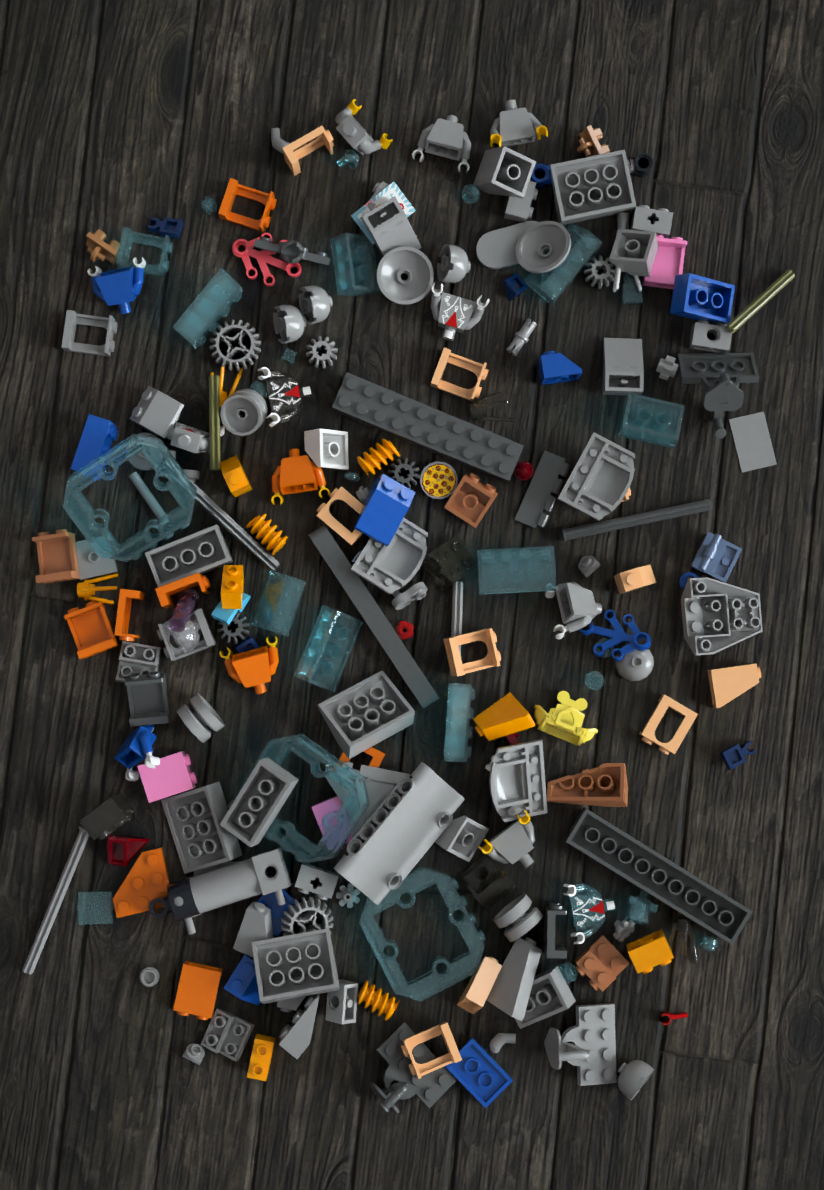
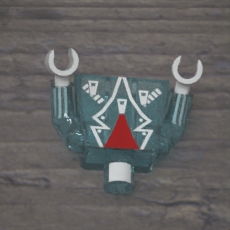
(587, 909)

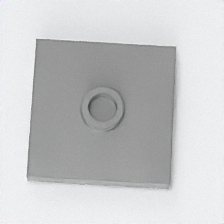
(90, 563)

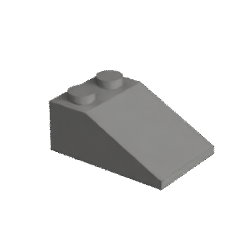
(547, 997)

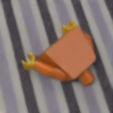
(297, 475)
(253, 666)

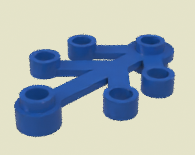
(618, 636)

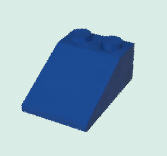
(384, 509)

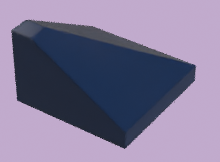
(514, 286)

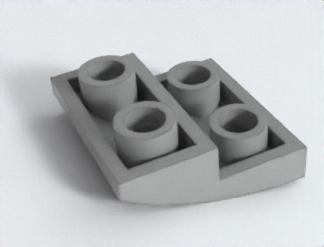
(137, 659)
(227, 1034)

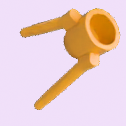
(223, 395)
(87, 589)

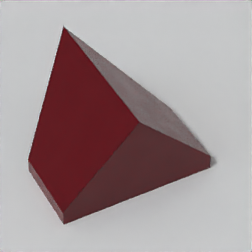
(123, 848)

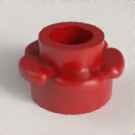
(399, 630)

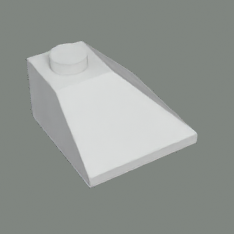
(327, 448)

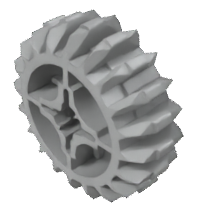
(221, 336)
(311, 907)

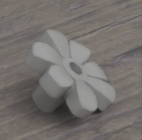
(349, 890)
(623, 929)

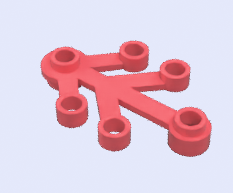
(262, 258)

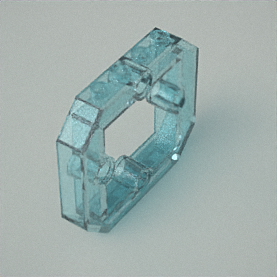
(98, 534)
(346, 817)
(433, 981)

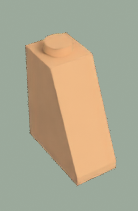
(634, 579)
(731, 682)
(480, 985)

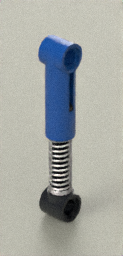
(632, 164)

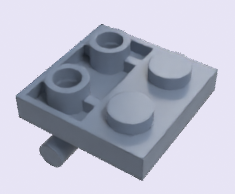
(716, 557)

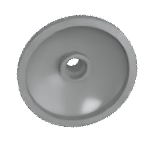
(538, 241)
(407, 261)

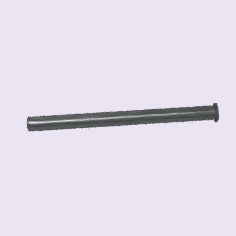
(635, 520)
(235, 529)

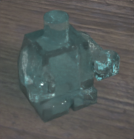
(640, 908)

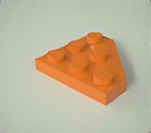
(143, 884)

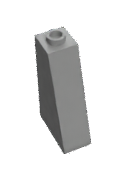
(516, 978)

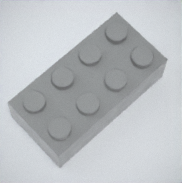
(188, 556)
(259, 802)

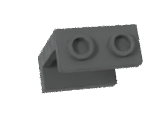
(147, 699)
(550, 949)

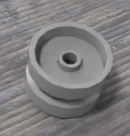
(244, 412)
(198, 719)
(518, 917)

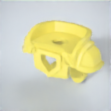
(565, 720)

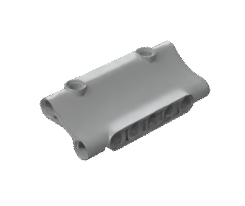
(399, 833)

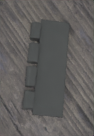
(538, 493)

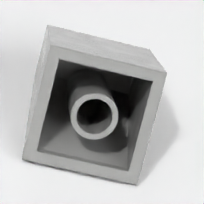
(504, 172)

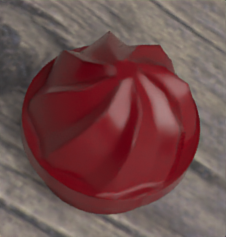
(523, 470)

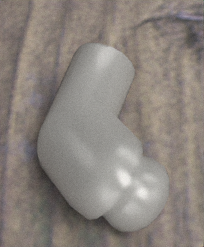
(277, 142)
(500, 1039)

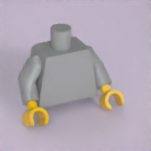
(515, 127)
(356, 134)
(512, 842)

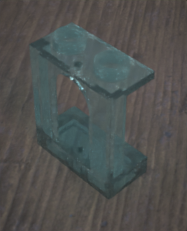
(129, 237)

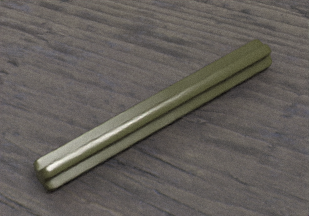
(760, 301)
(214, 422)

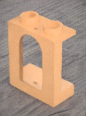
(292, 158)
(475, 367)
(326, 517)
(492, 658)
(649, 730)
(425, 1068)

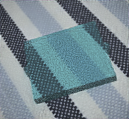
(95, 907)

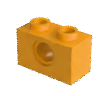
(232, 587)
(261, 1057)

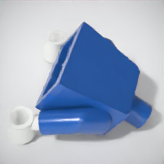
(118, 285)
(135, 749)

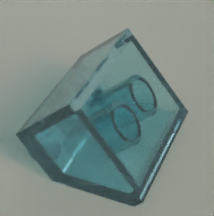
(354, 265)
(651, 420)
(279, 603)

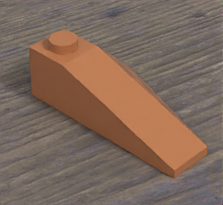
(594, 787)

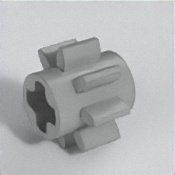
(667, 367)

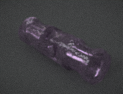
(183, 610)

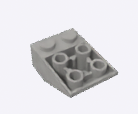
(390, 227)
(622, 366)
(297, 1036)

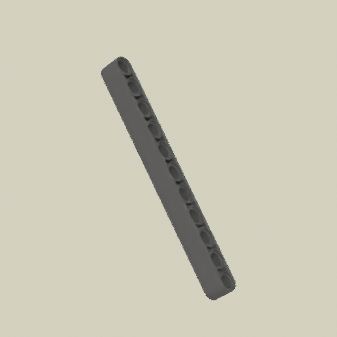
(373, 616)

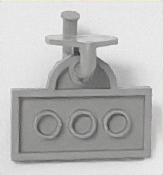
(592, 1045)

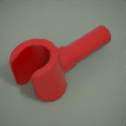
(672, 1017)

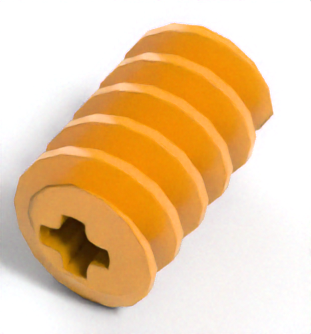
(377, 456)
(267, 532)
(377, 1000)

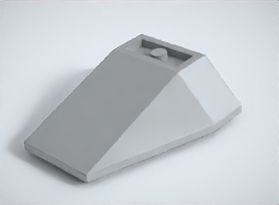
(718, 615)

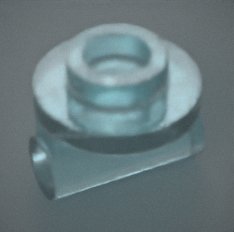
(351, 159)
(568, 971)

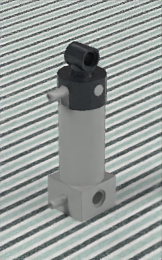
(223, 887)

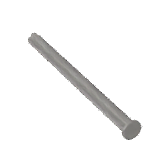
(56, 901)

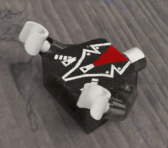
(283, 395)

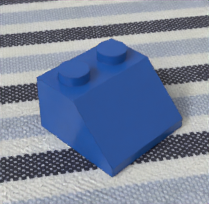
(557, 368)
(244, 981)

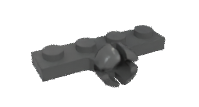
(292, 251)

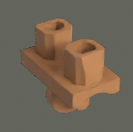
(590, 143)
(100, 249)

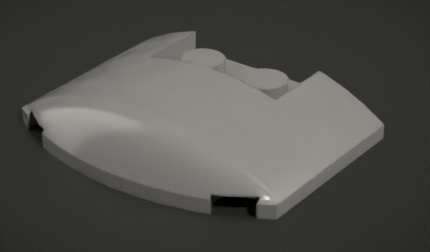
(599, 478)
(396, 564)
(518, 780)

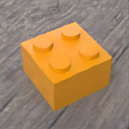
(650, 952)

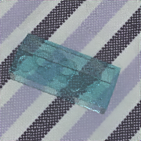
(554, 282)
(208, 308)
(516, 570)
(328, 648)
(457, 722)

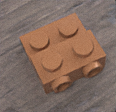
(471, 499)
(601, 963)

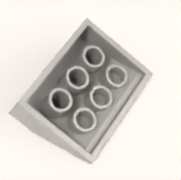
(592, 187)
(366, 714)
(196, 828)
(295, 966)

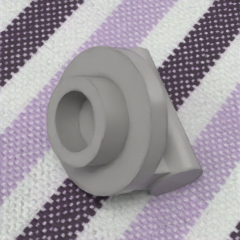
(588, 565)
(194, 1053)

